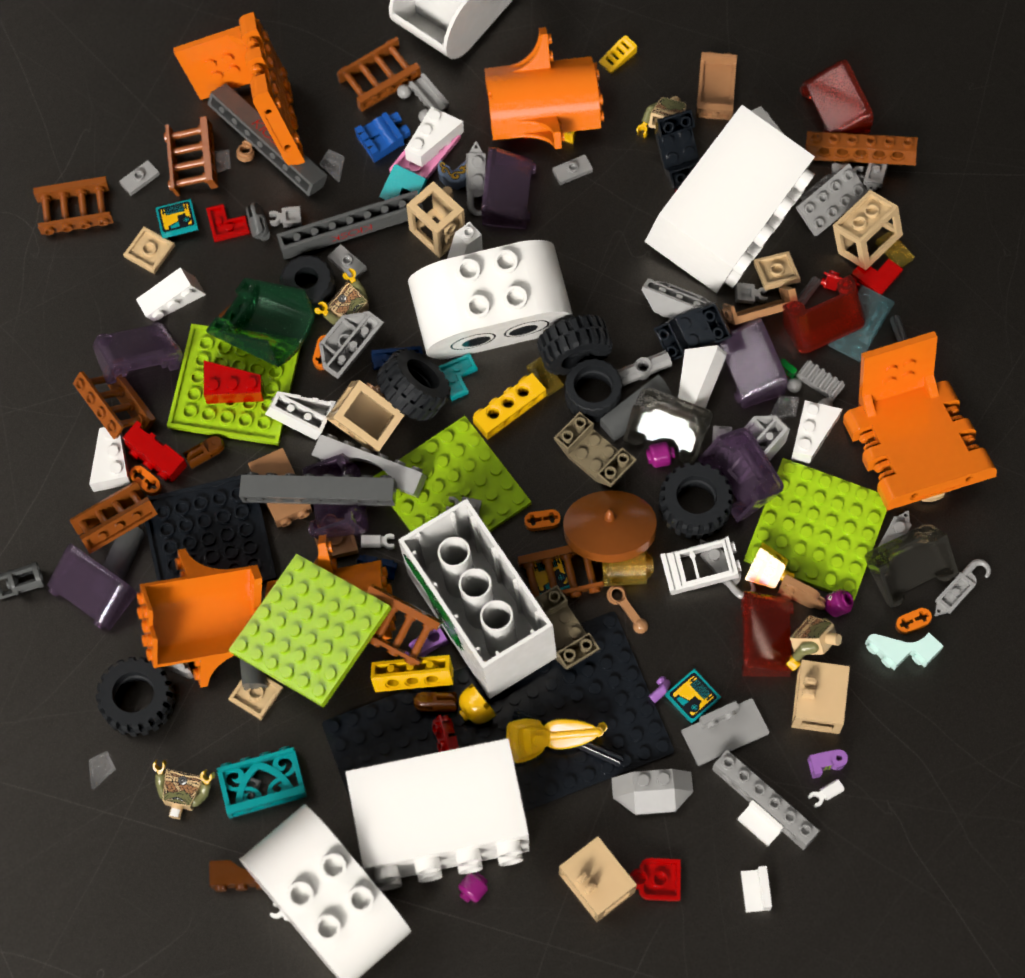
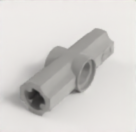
(653, 364)

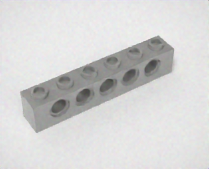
(754, 789)

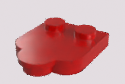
(658, 879)

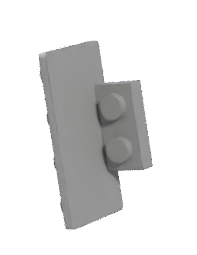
(830, 199)
(724, 730)

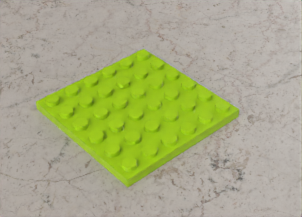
(227, 420)
(459, 466)
(820, 527)
(310, 630)

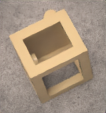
(445, 209)
(862, 223)
(365, 416)
(820, 697)
(597, 879)

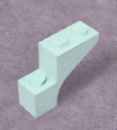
(894, 651)

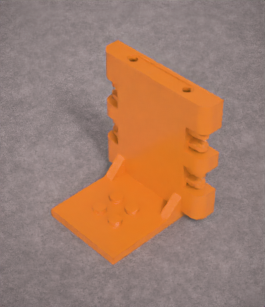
(244, 58)
(913, 425)

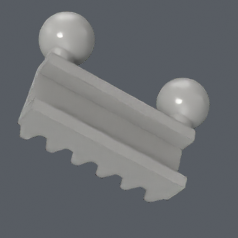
(427, 94)
(819, 381)

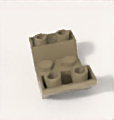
(592, 451)
(570, 638)

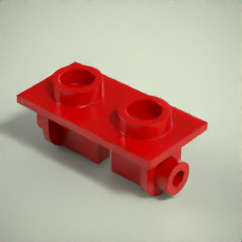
(832, 280)
(442, 727)

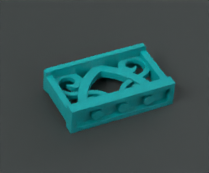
(286, 794)

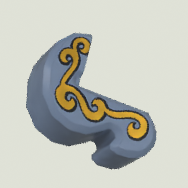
(455, 179)

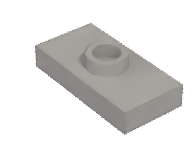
(572, 169)
(139, 178)
(344, 260)

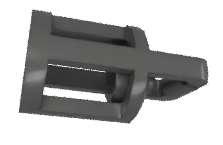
(13, 582)

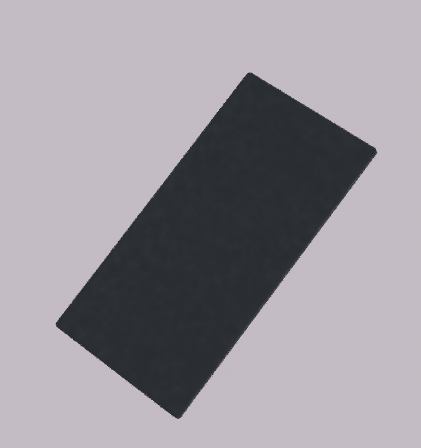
(595, 690)

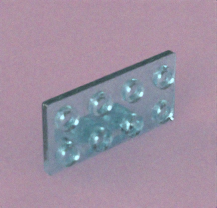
(876, 309)

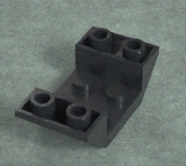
(677, 146)
(693, 330)

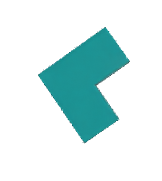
(402, 179)
(455, 370)

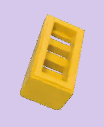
(629, 49)

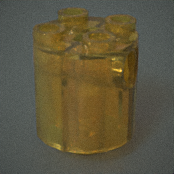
(628, 572)

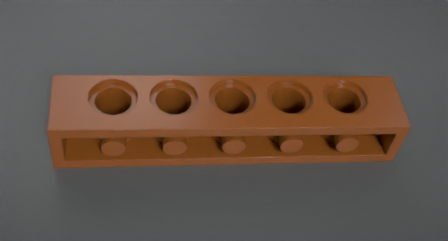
(862, 148)

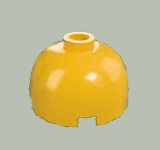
(475, 706)

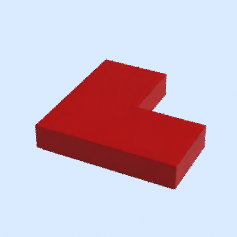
(226, 228)
(878, 280)

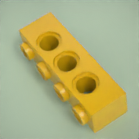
(490, 426)
(400, 675)

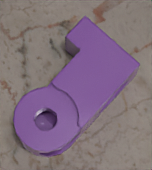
(434, 640)
(826, 760)

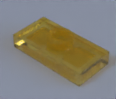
(897, 252)
(548, 380)

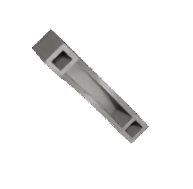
(407, 479)

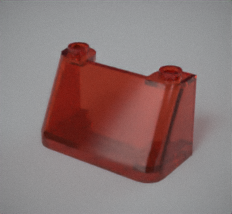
(839, 100)
(825, 321)
(766, 634)

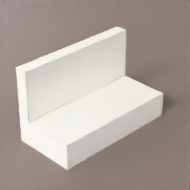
(760, 823)
(756, 890)

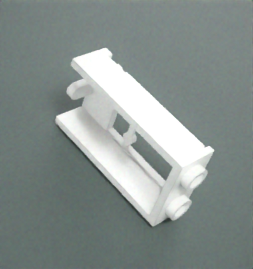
(675, 573)

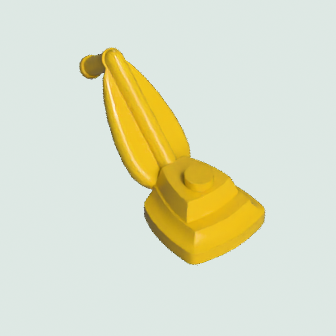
(530, 737)

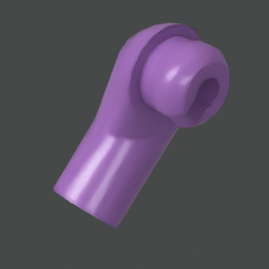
(664, 685)

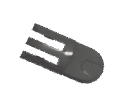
(257, 221)

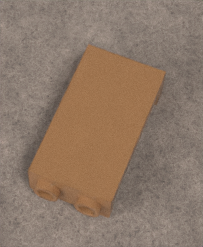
(716, 86)
(787, 295)
(278, 463)

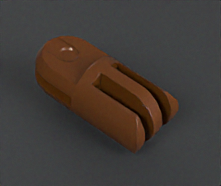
(204, 451)
(436, 701)

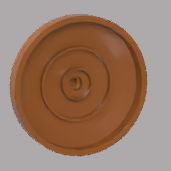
(610, 526)

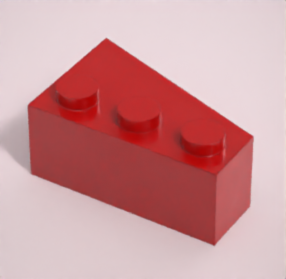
(231, 385)
(154, 453)

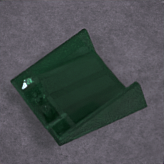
(266, 320)

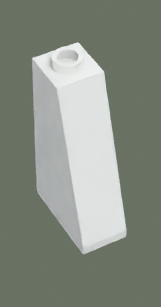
(466, 241)
(700, 373)

